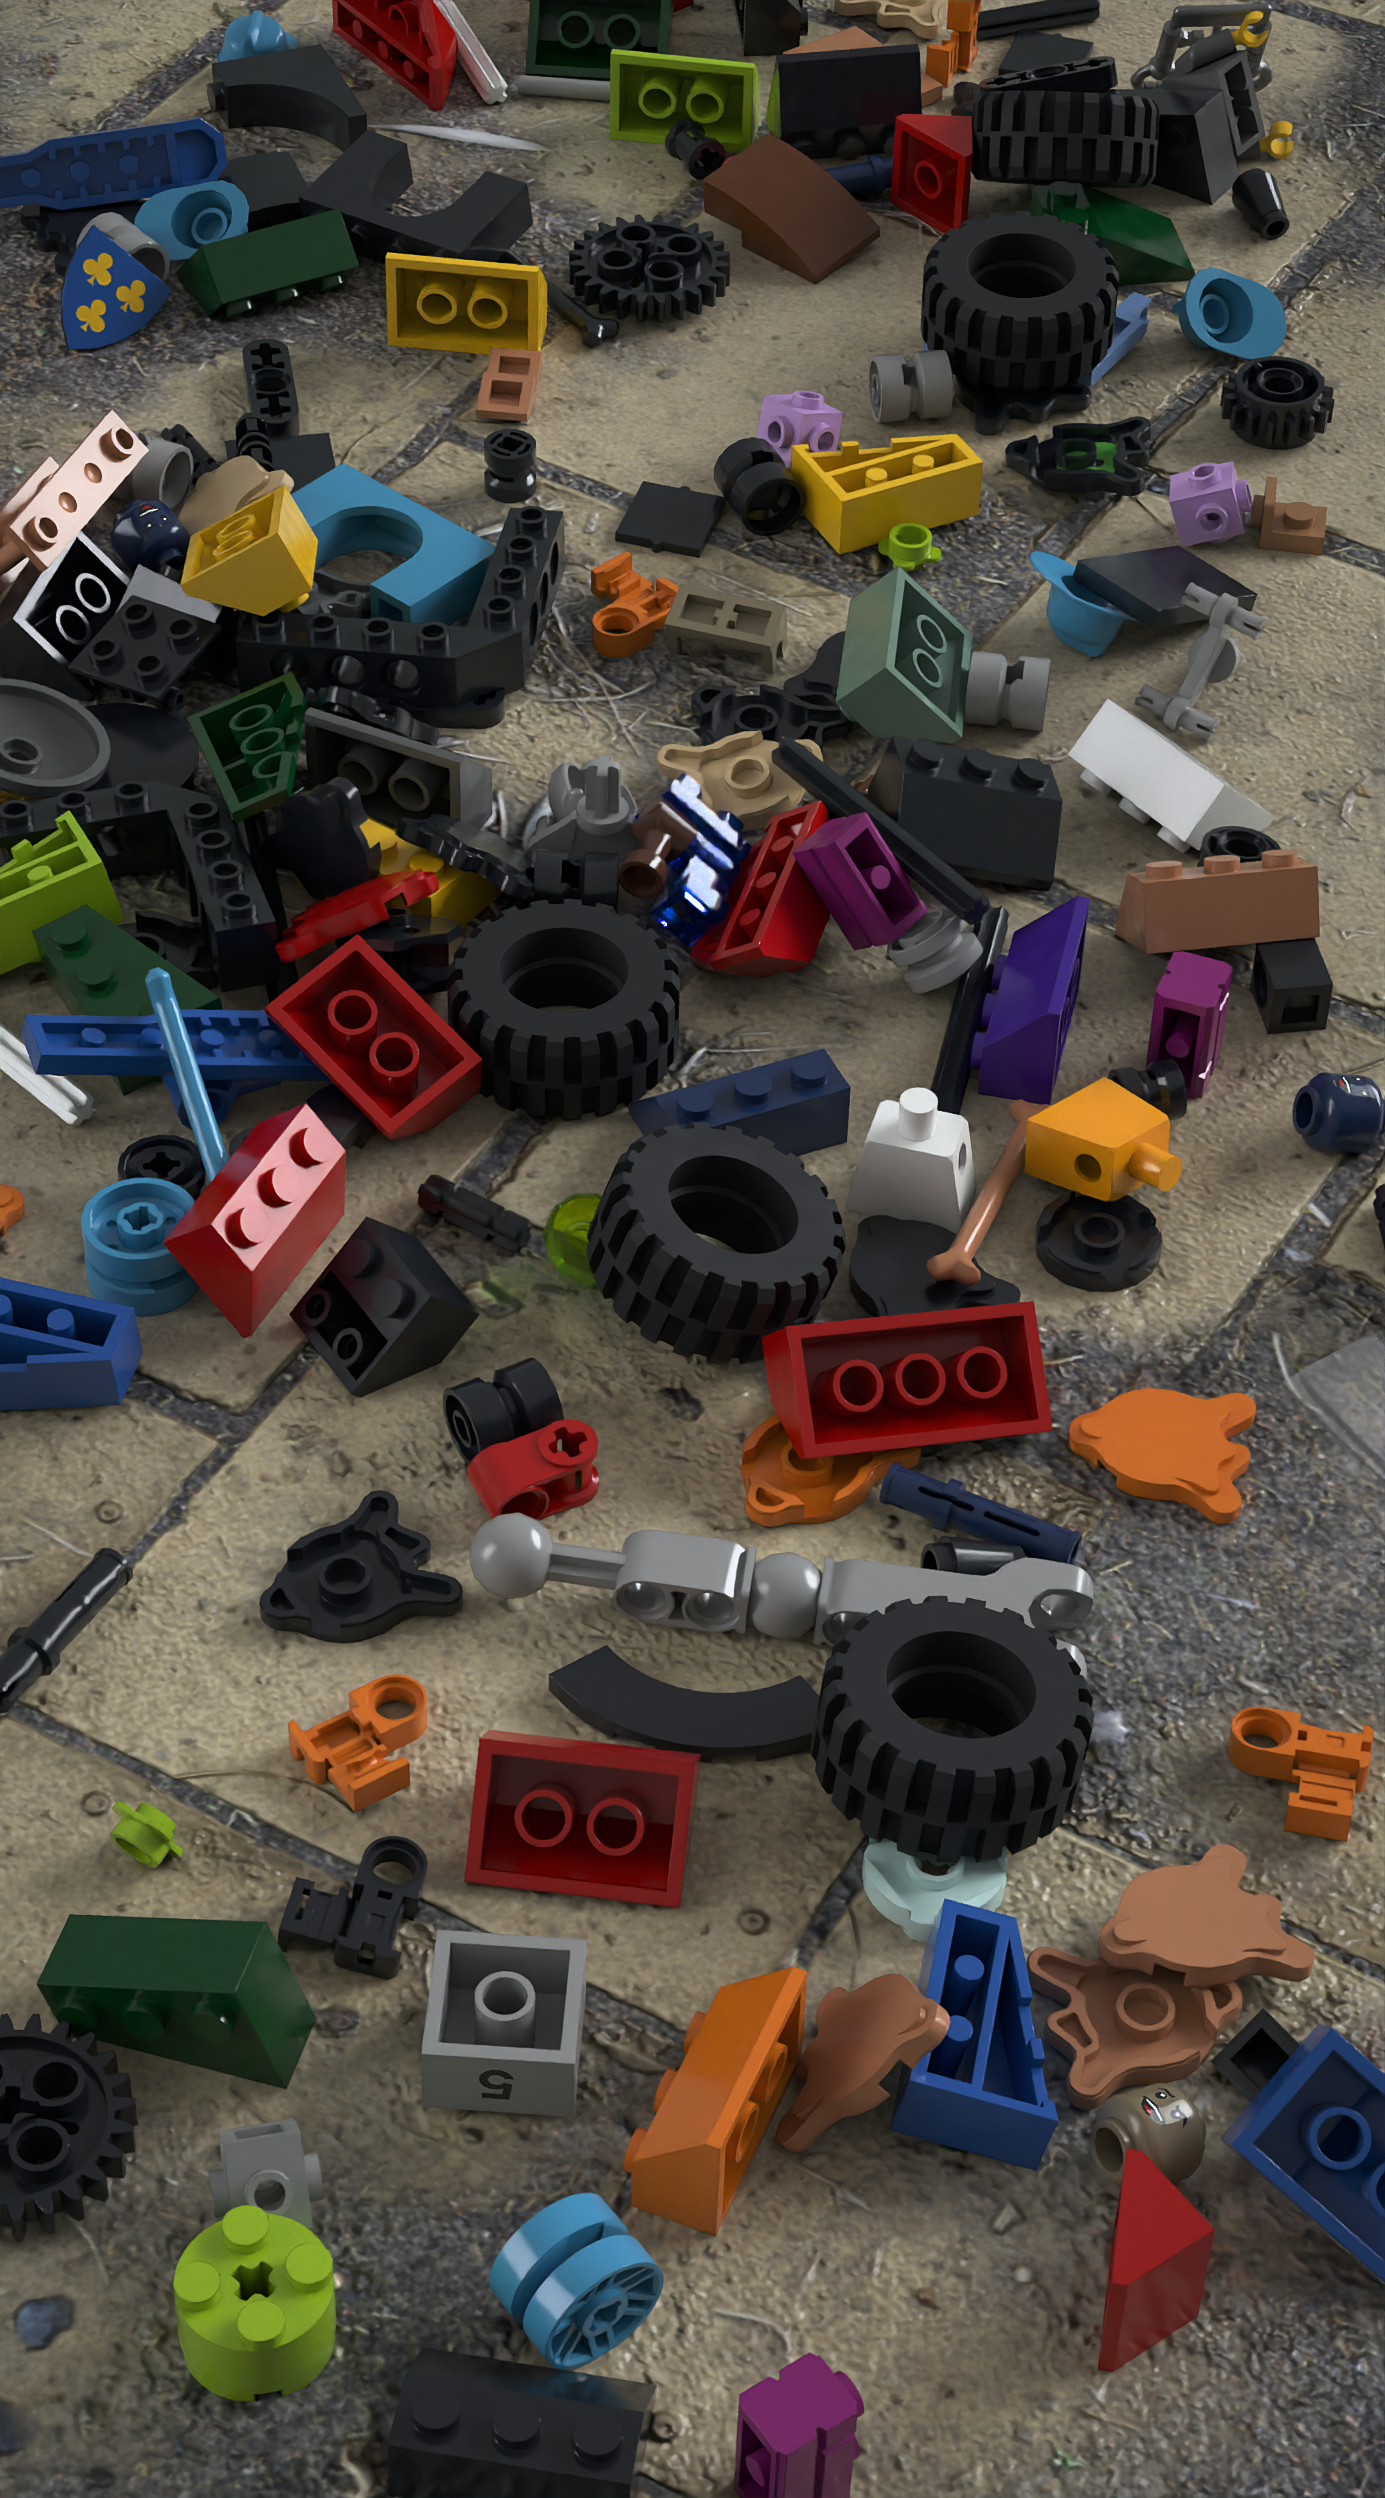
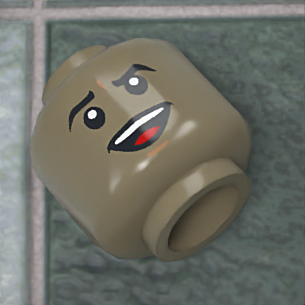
(1153, 2121)

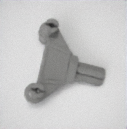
(1210, 659)
(598, 822)

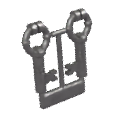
(1205, 16)

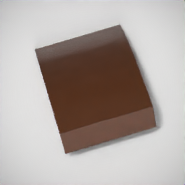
(788, 209)

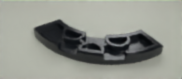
(671, 1718)

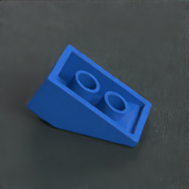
(1323, 2141)

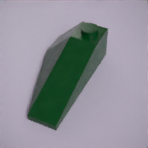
(253, 744)

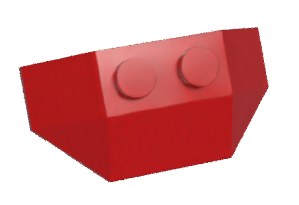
(405, 41)
(773, 906)

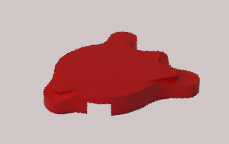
(352, 911)

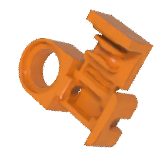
(961, 49)
(635, 607)
(357, 1760)
(1323, 1763)

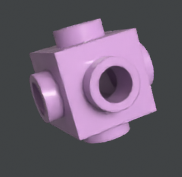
(797, 421)
(1209, 503)

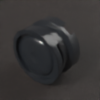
(165, 1159)

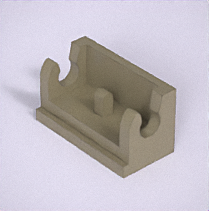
(728, 622)

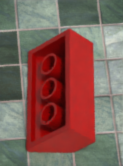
(908, 1380)

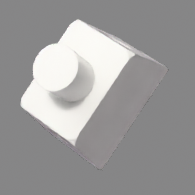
(915, 1163)

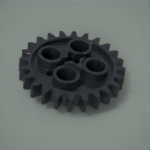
(649, 268)
(79, 2133)

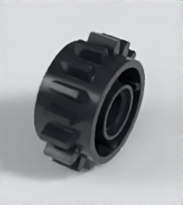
(1277, 402)

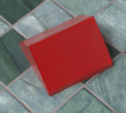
(933, 168)
(1154, 2263)

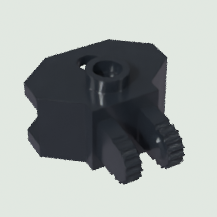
(413, 947)

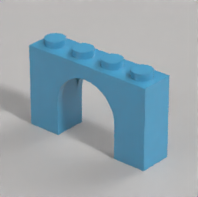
(361, 514)

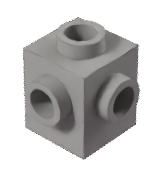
(264, 2154)

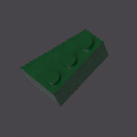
(182, 1992)

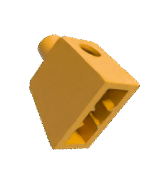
(1101, 1143)

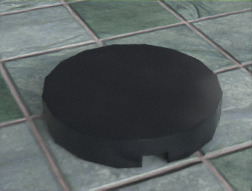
(1098, 1242)

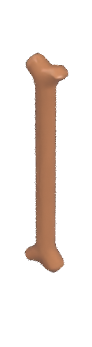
(957, 1261)

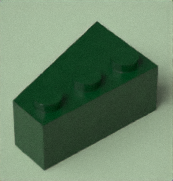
(105, 971)

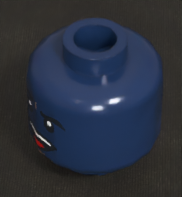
(149, 536)
(1339, 1113)

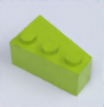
(46, 884)

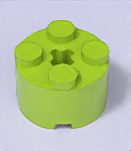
(255, 2305)

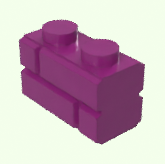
(860, 881)
(1190, 1017)
(798, 2433)

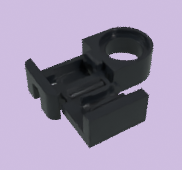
(367, 1919)

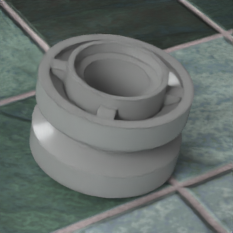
(935, 950)

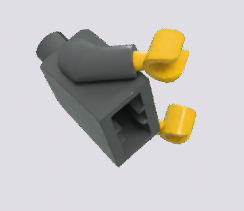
(1218, 65)

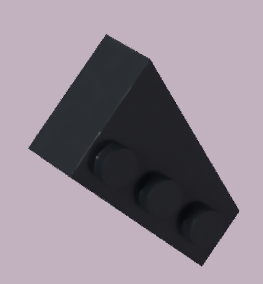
(1193, 142)

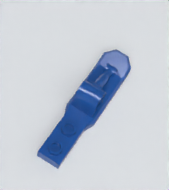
(113, 165)
(233, 1050)

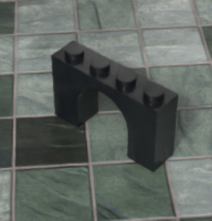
(379, 171)

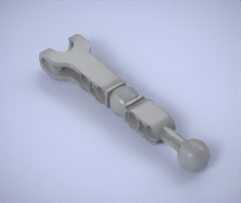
(784, 1595)

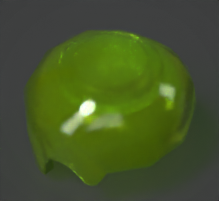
(567, 1236)

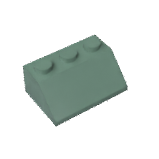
(904, 663)

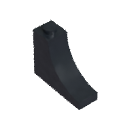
(289, 91)

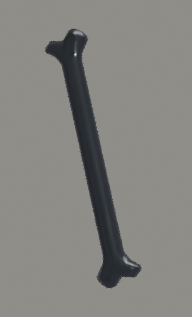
(592, 327)

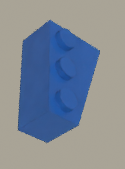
(63, 1348)
(986, 2076)

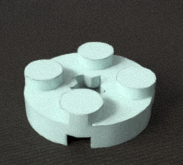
(915, 1898)

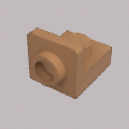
(1288, 526)

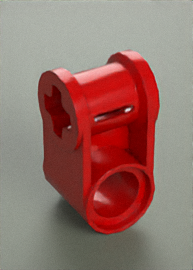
(534, 1477)

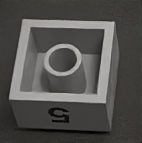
(504, 2023)

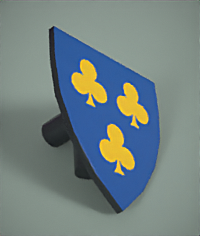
(106, 294)

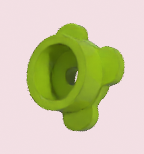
(910, 547)
(145, 1834)

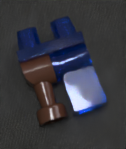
(698, 848)

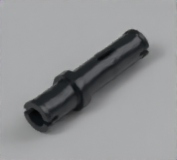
(37, 1648)

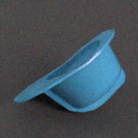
(254, 36)
(193, 217)
(1231, 315)
(1075, 612)

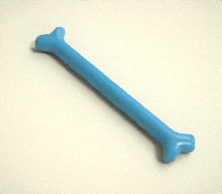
(186, 1071)

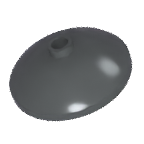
(47, 742)

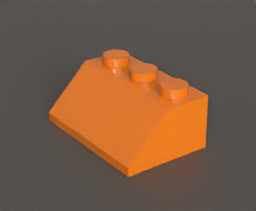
(719, 2101)

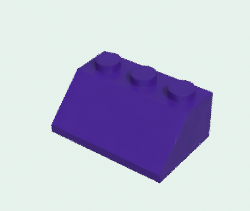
(1032, 1007)

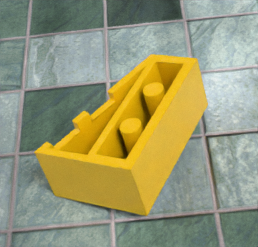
(866, 492)

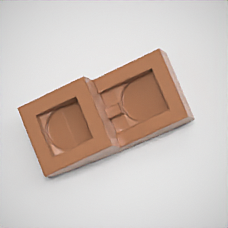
(510, 384)

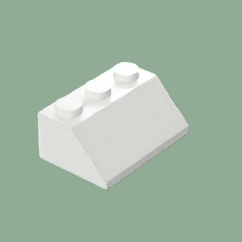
(1160, 780)

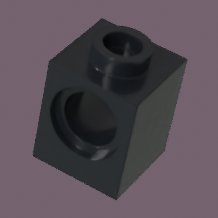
(1291, 986)

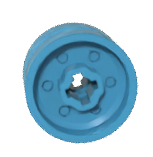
(126, 1249)
(576, 2280)

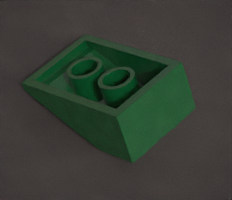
(1137, 238)

